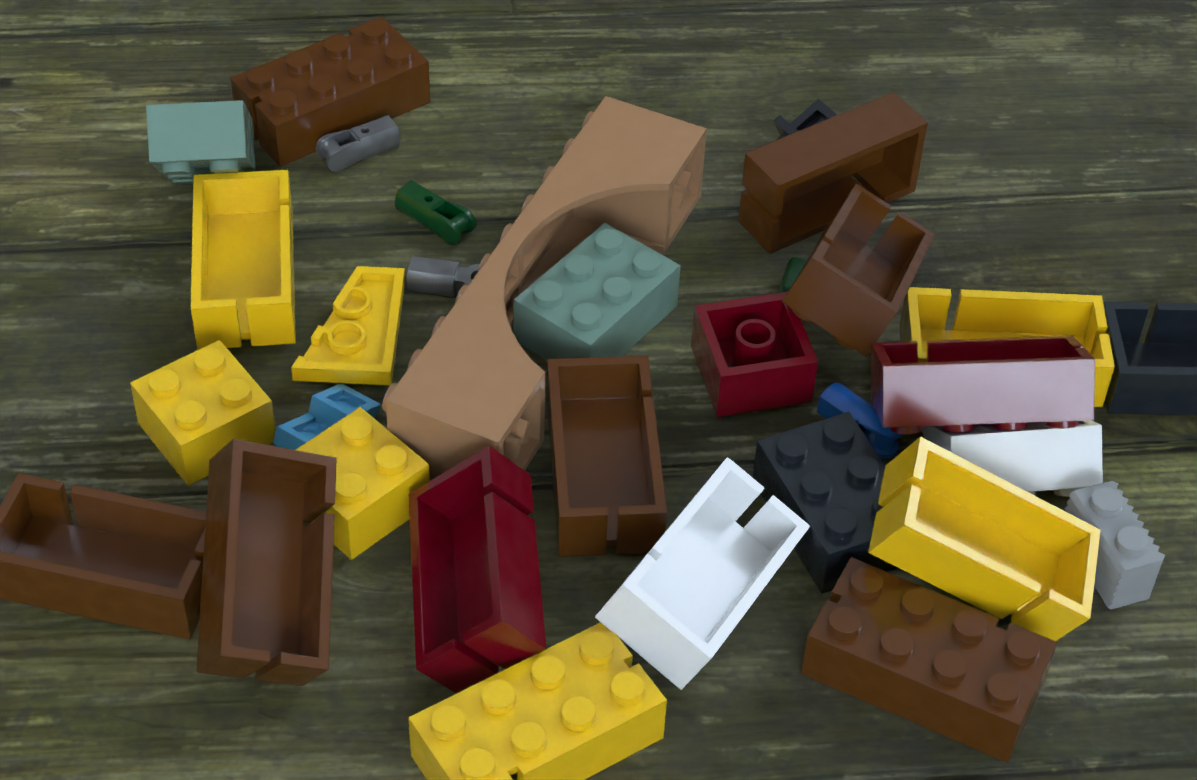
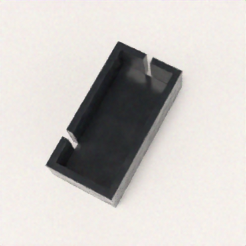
(1161, 371)

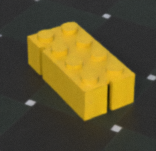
(243, 259)
(1011, 315)
(985, 540)
(544, 717)

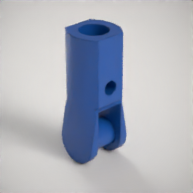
(839, 400)

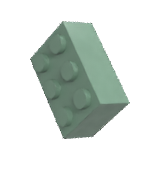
(200, 139)
(597, 298)

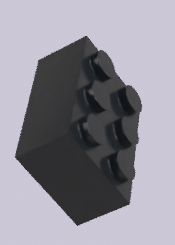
(833, 484)

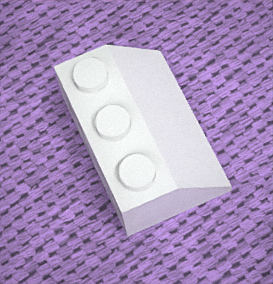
(1030, 457)

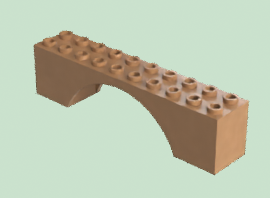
(472, 376)

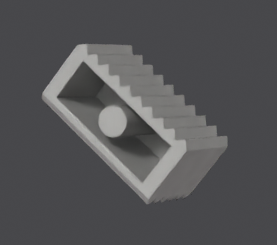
(1126, 554)

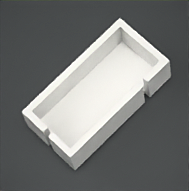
(702, 575)

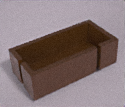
(332, 88)
(806, 176)
(855, 287)
(604, 455)
(121, 565)
(262, 571)
(928, 659)

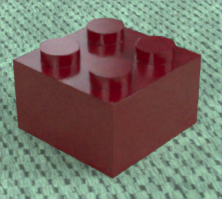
(753, 354)

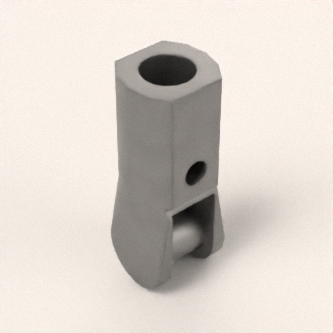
(358, 143)

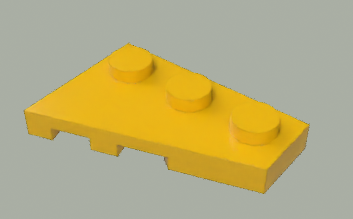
(360, 333)

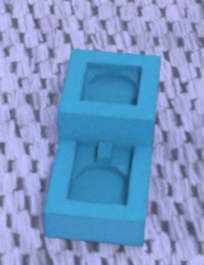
(324, 411)

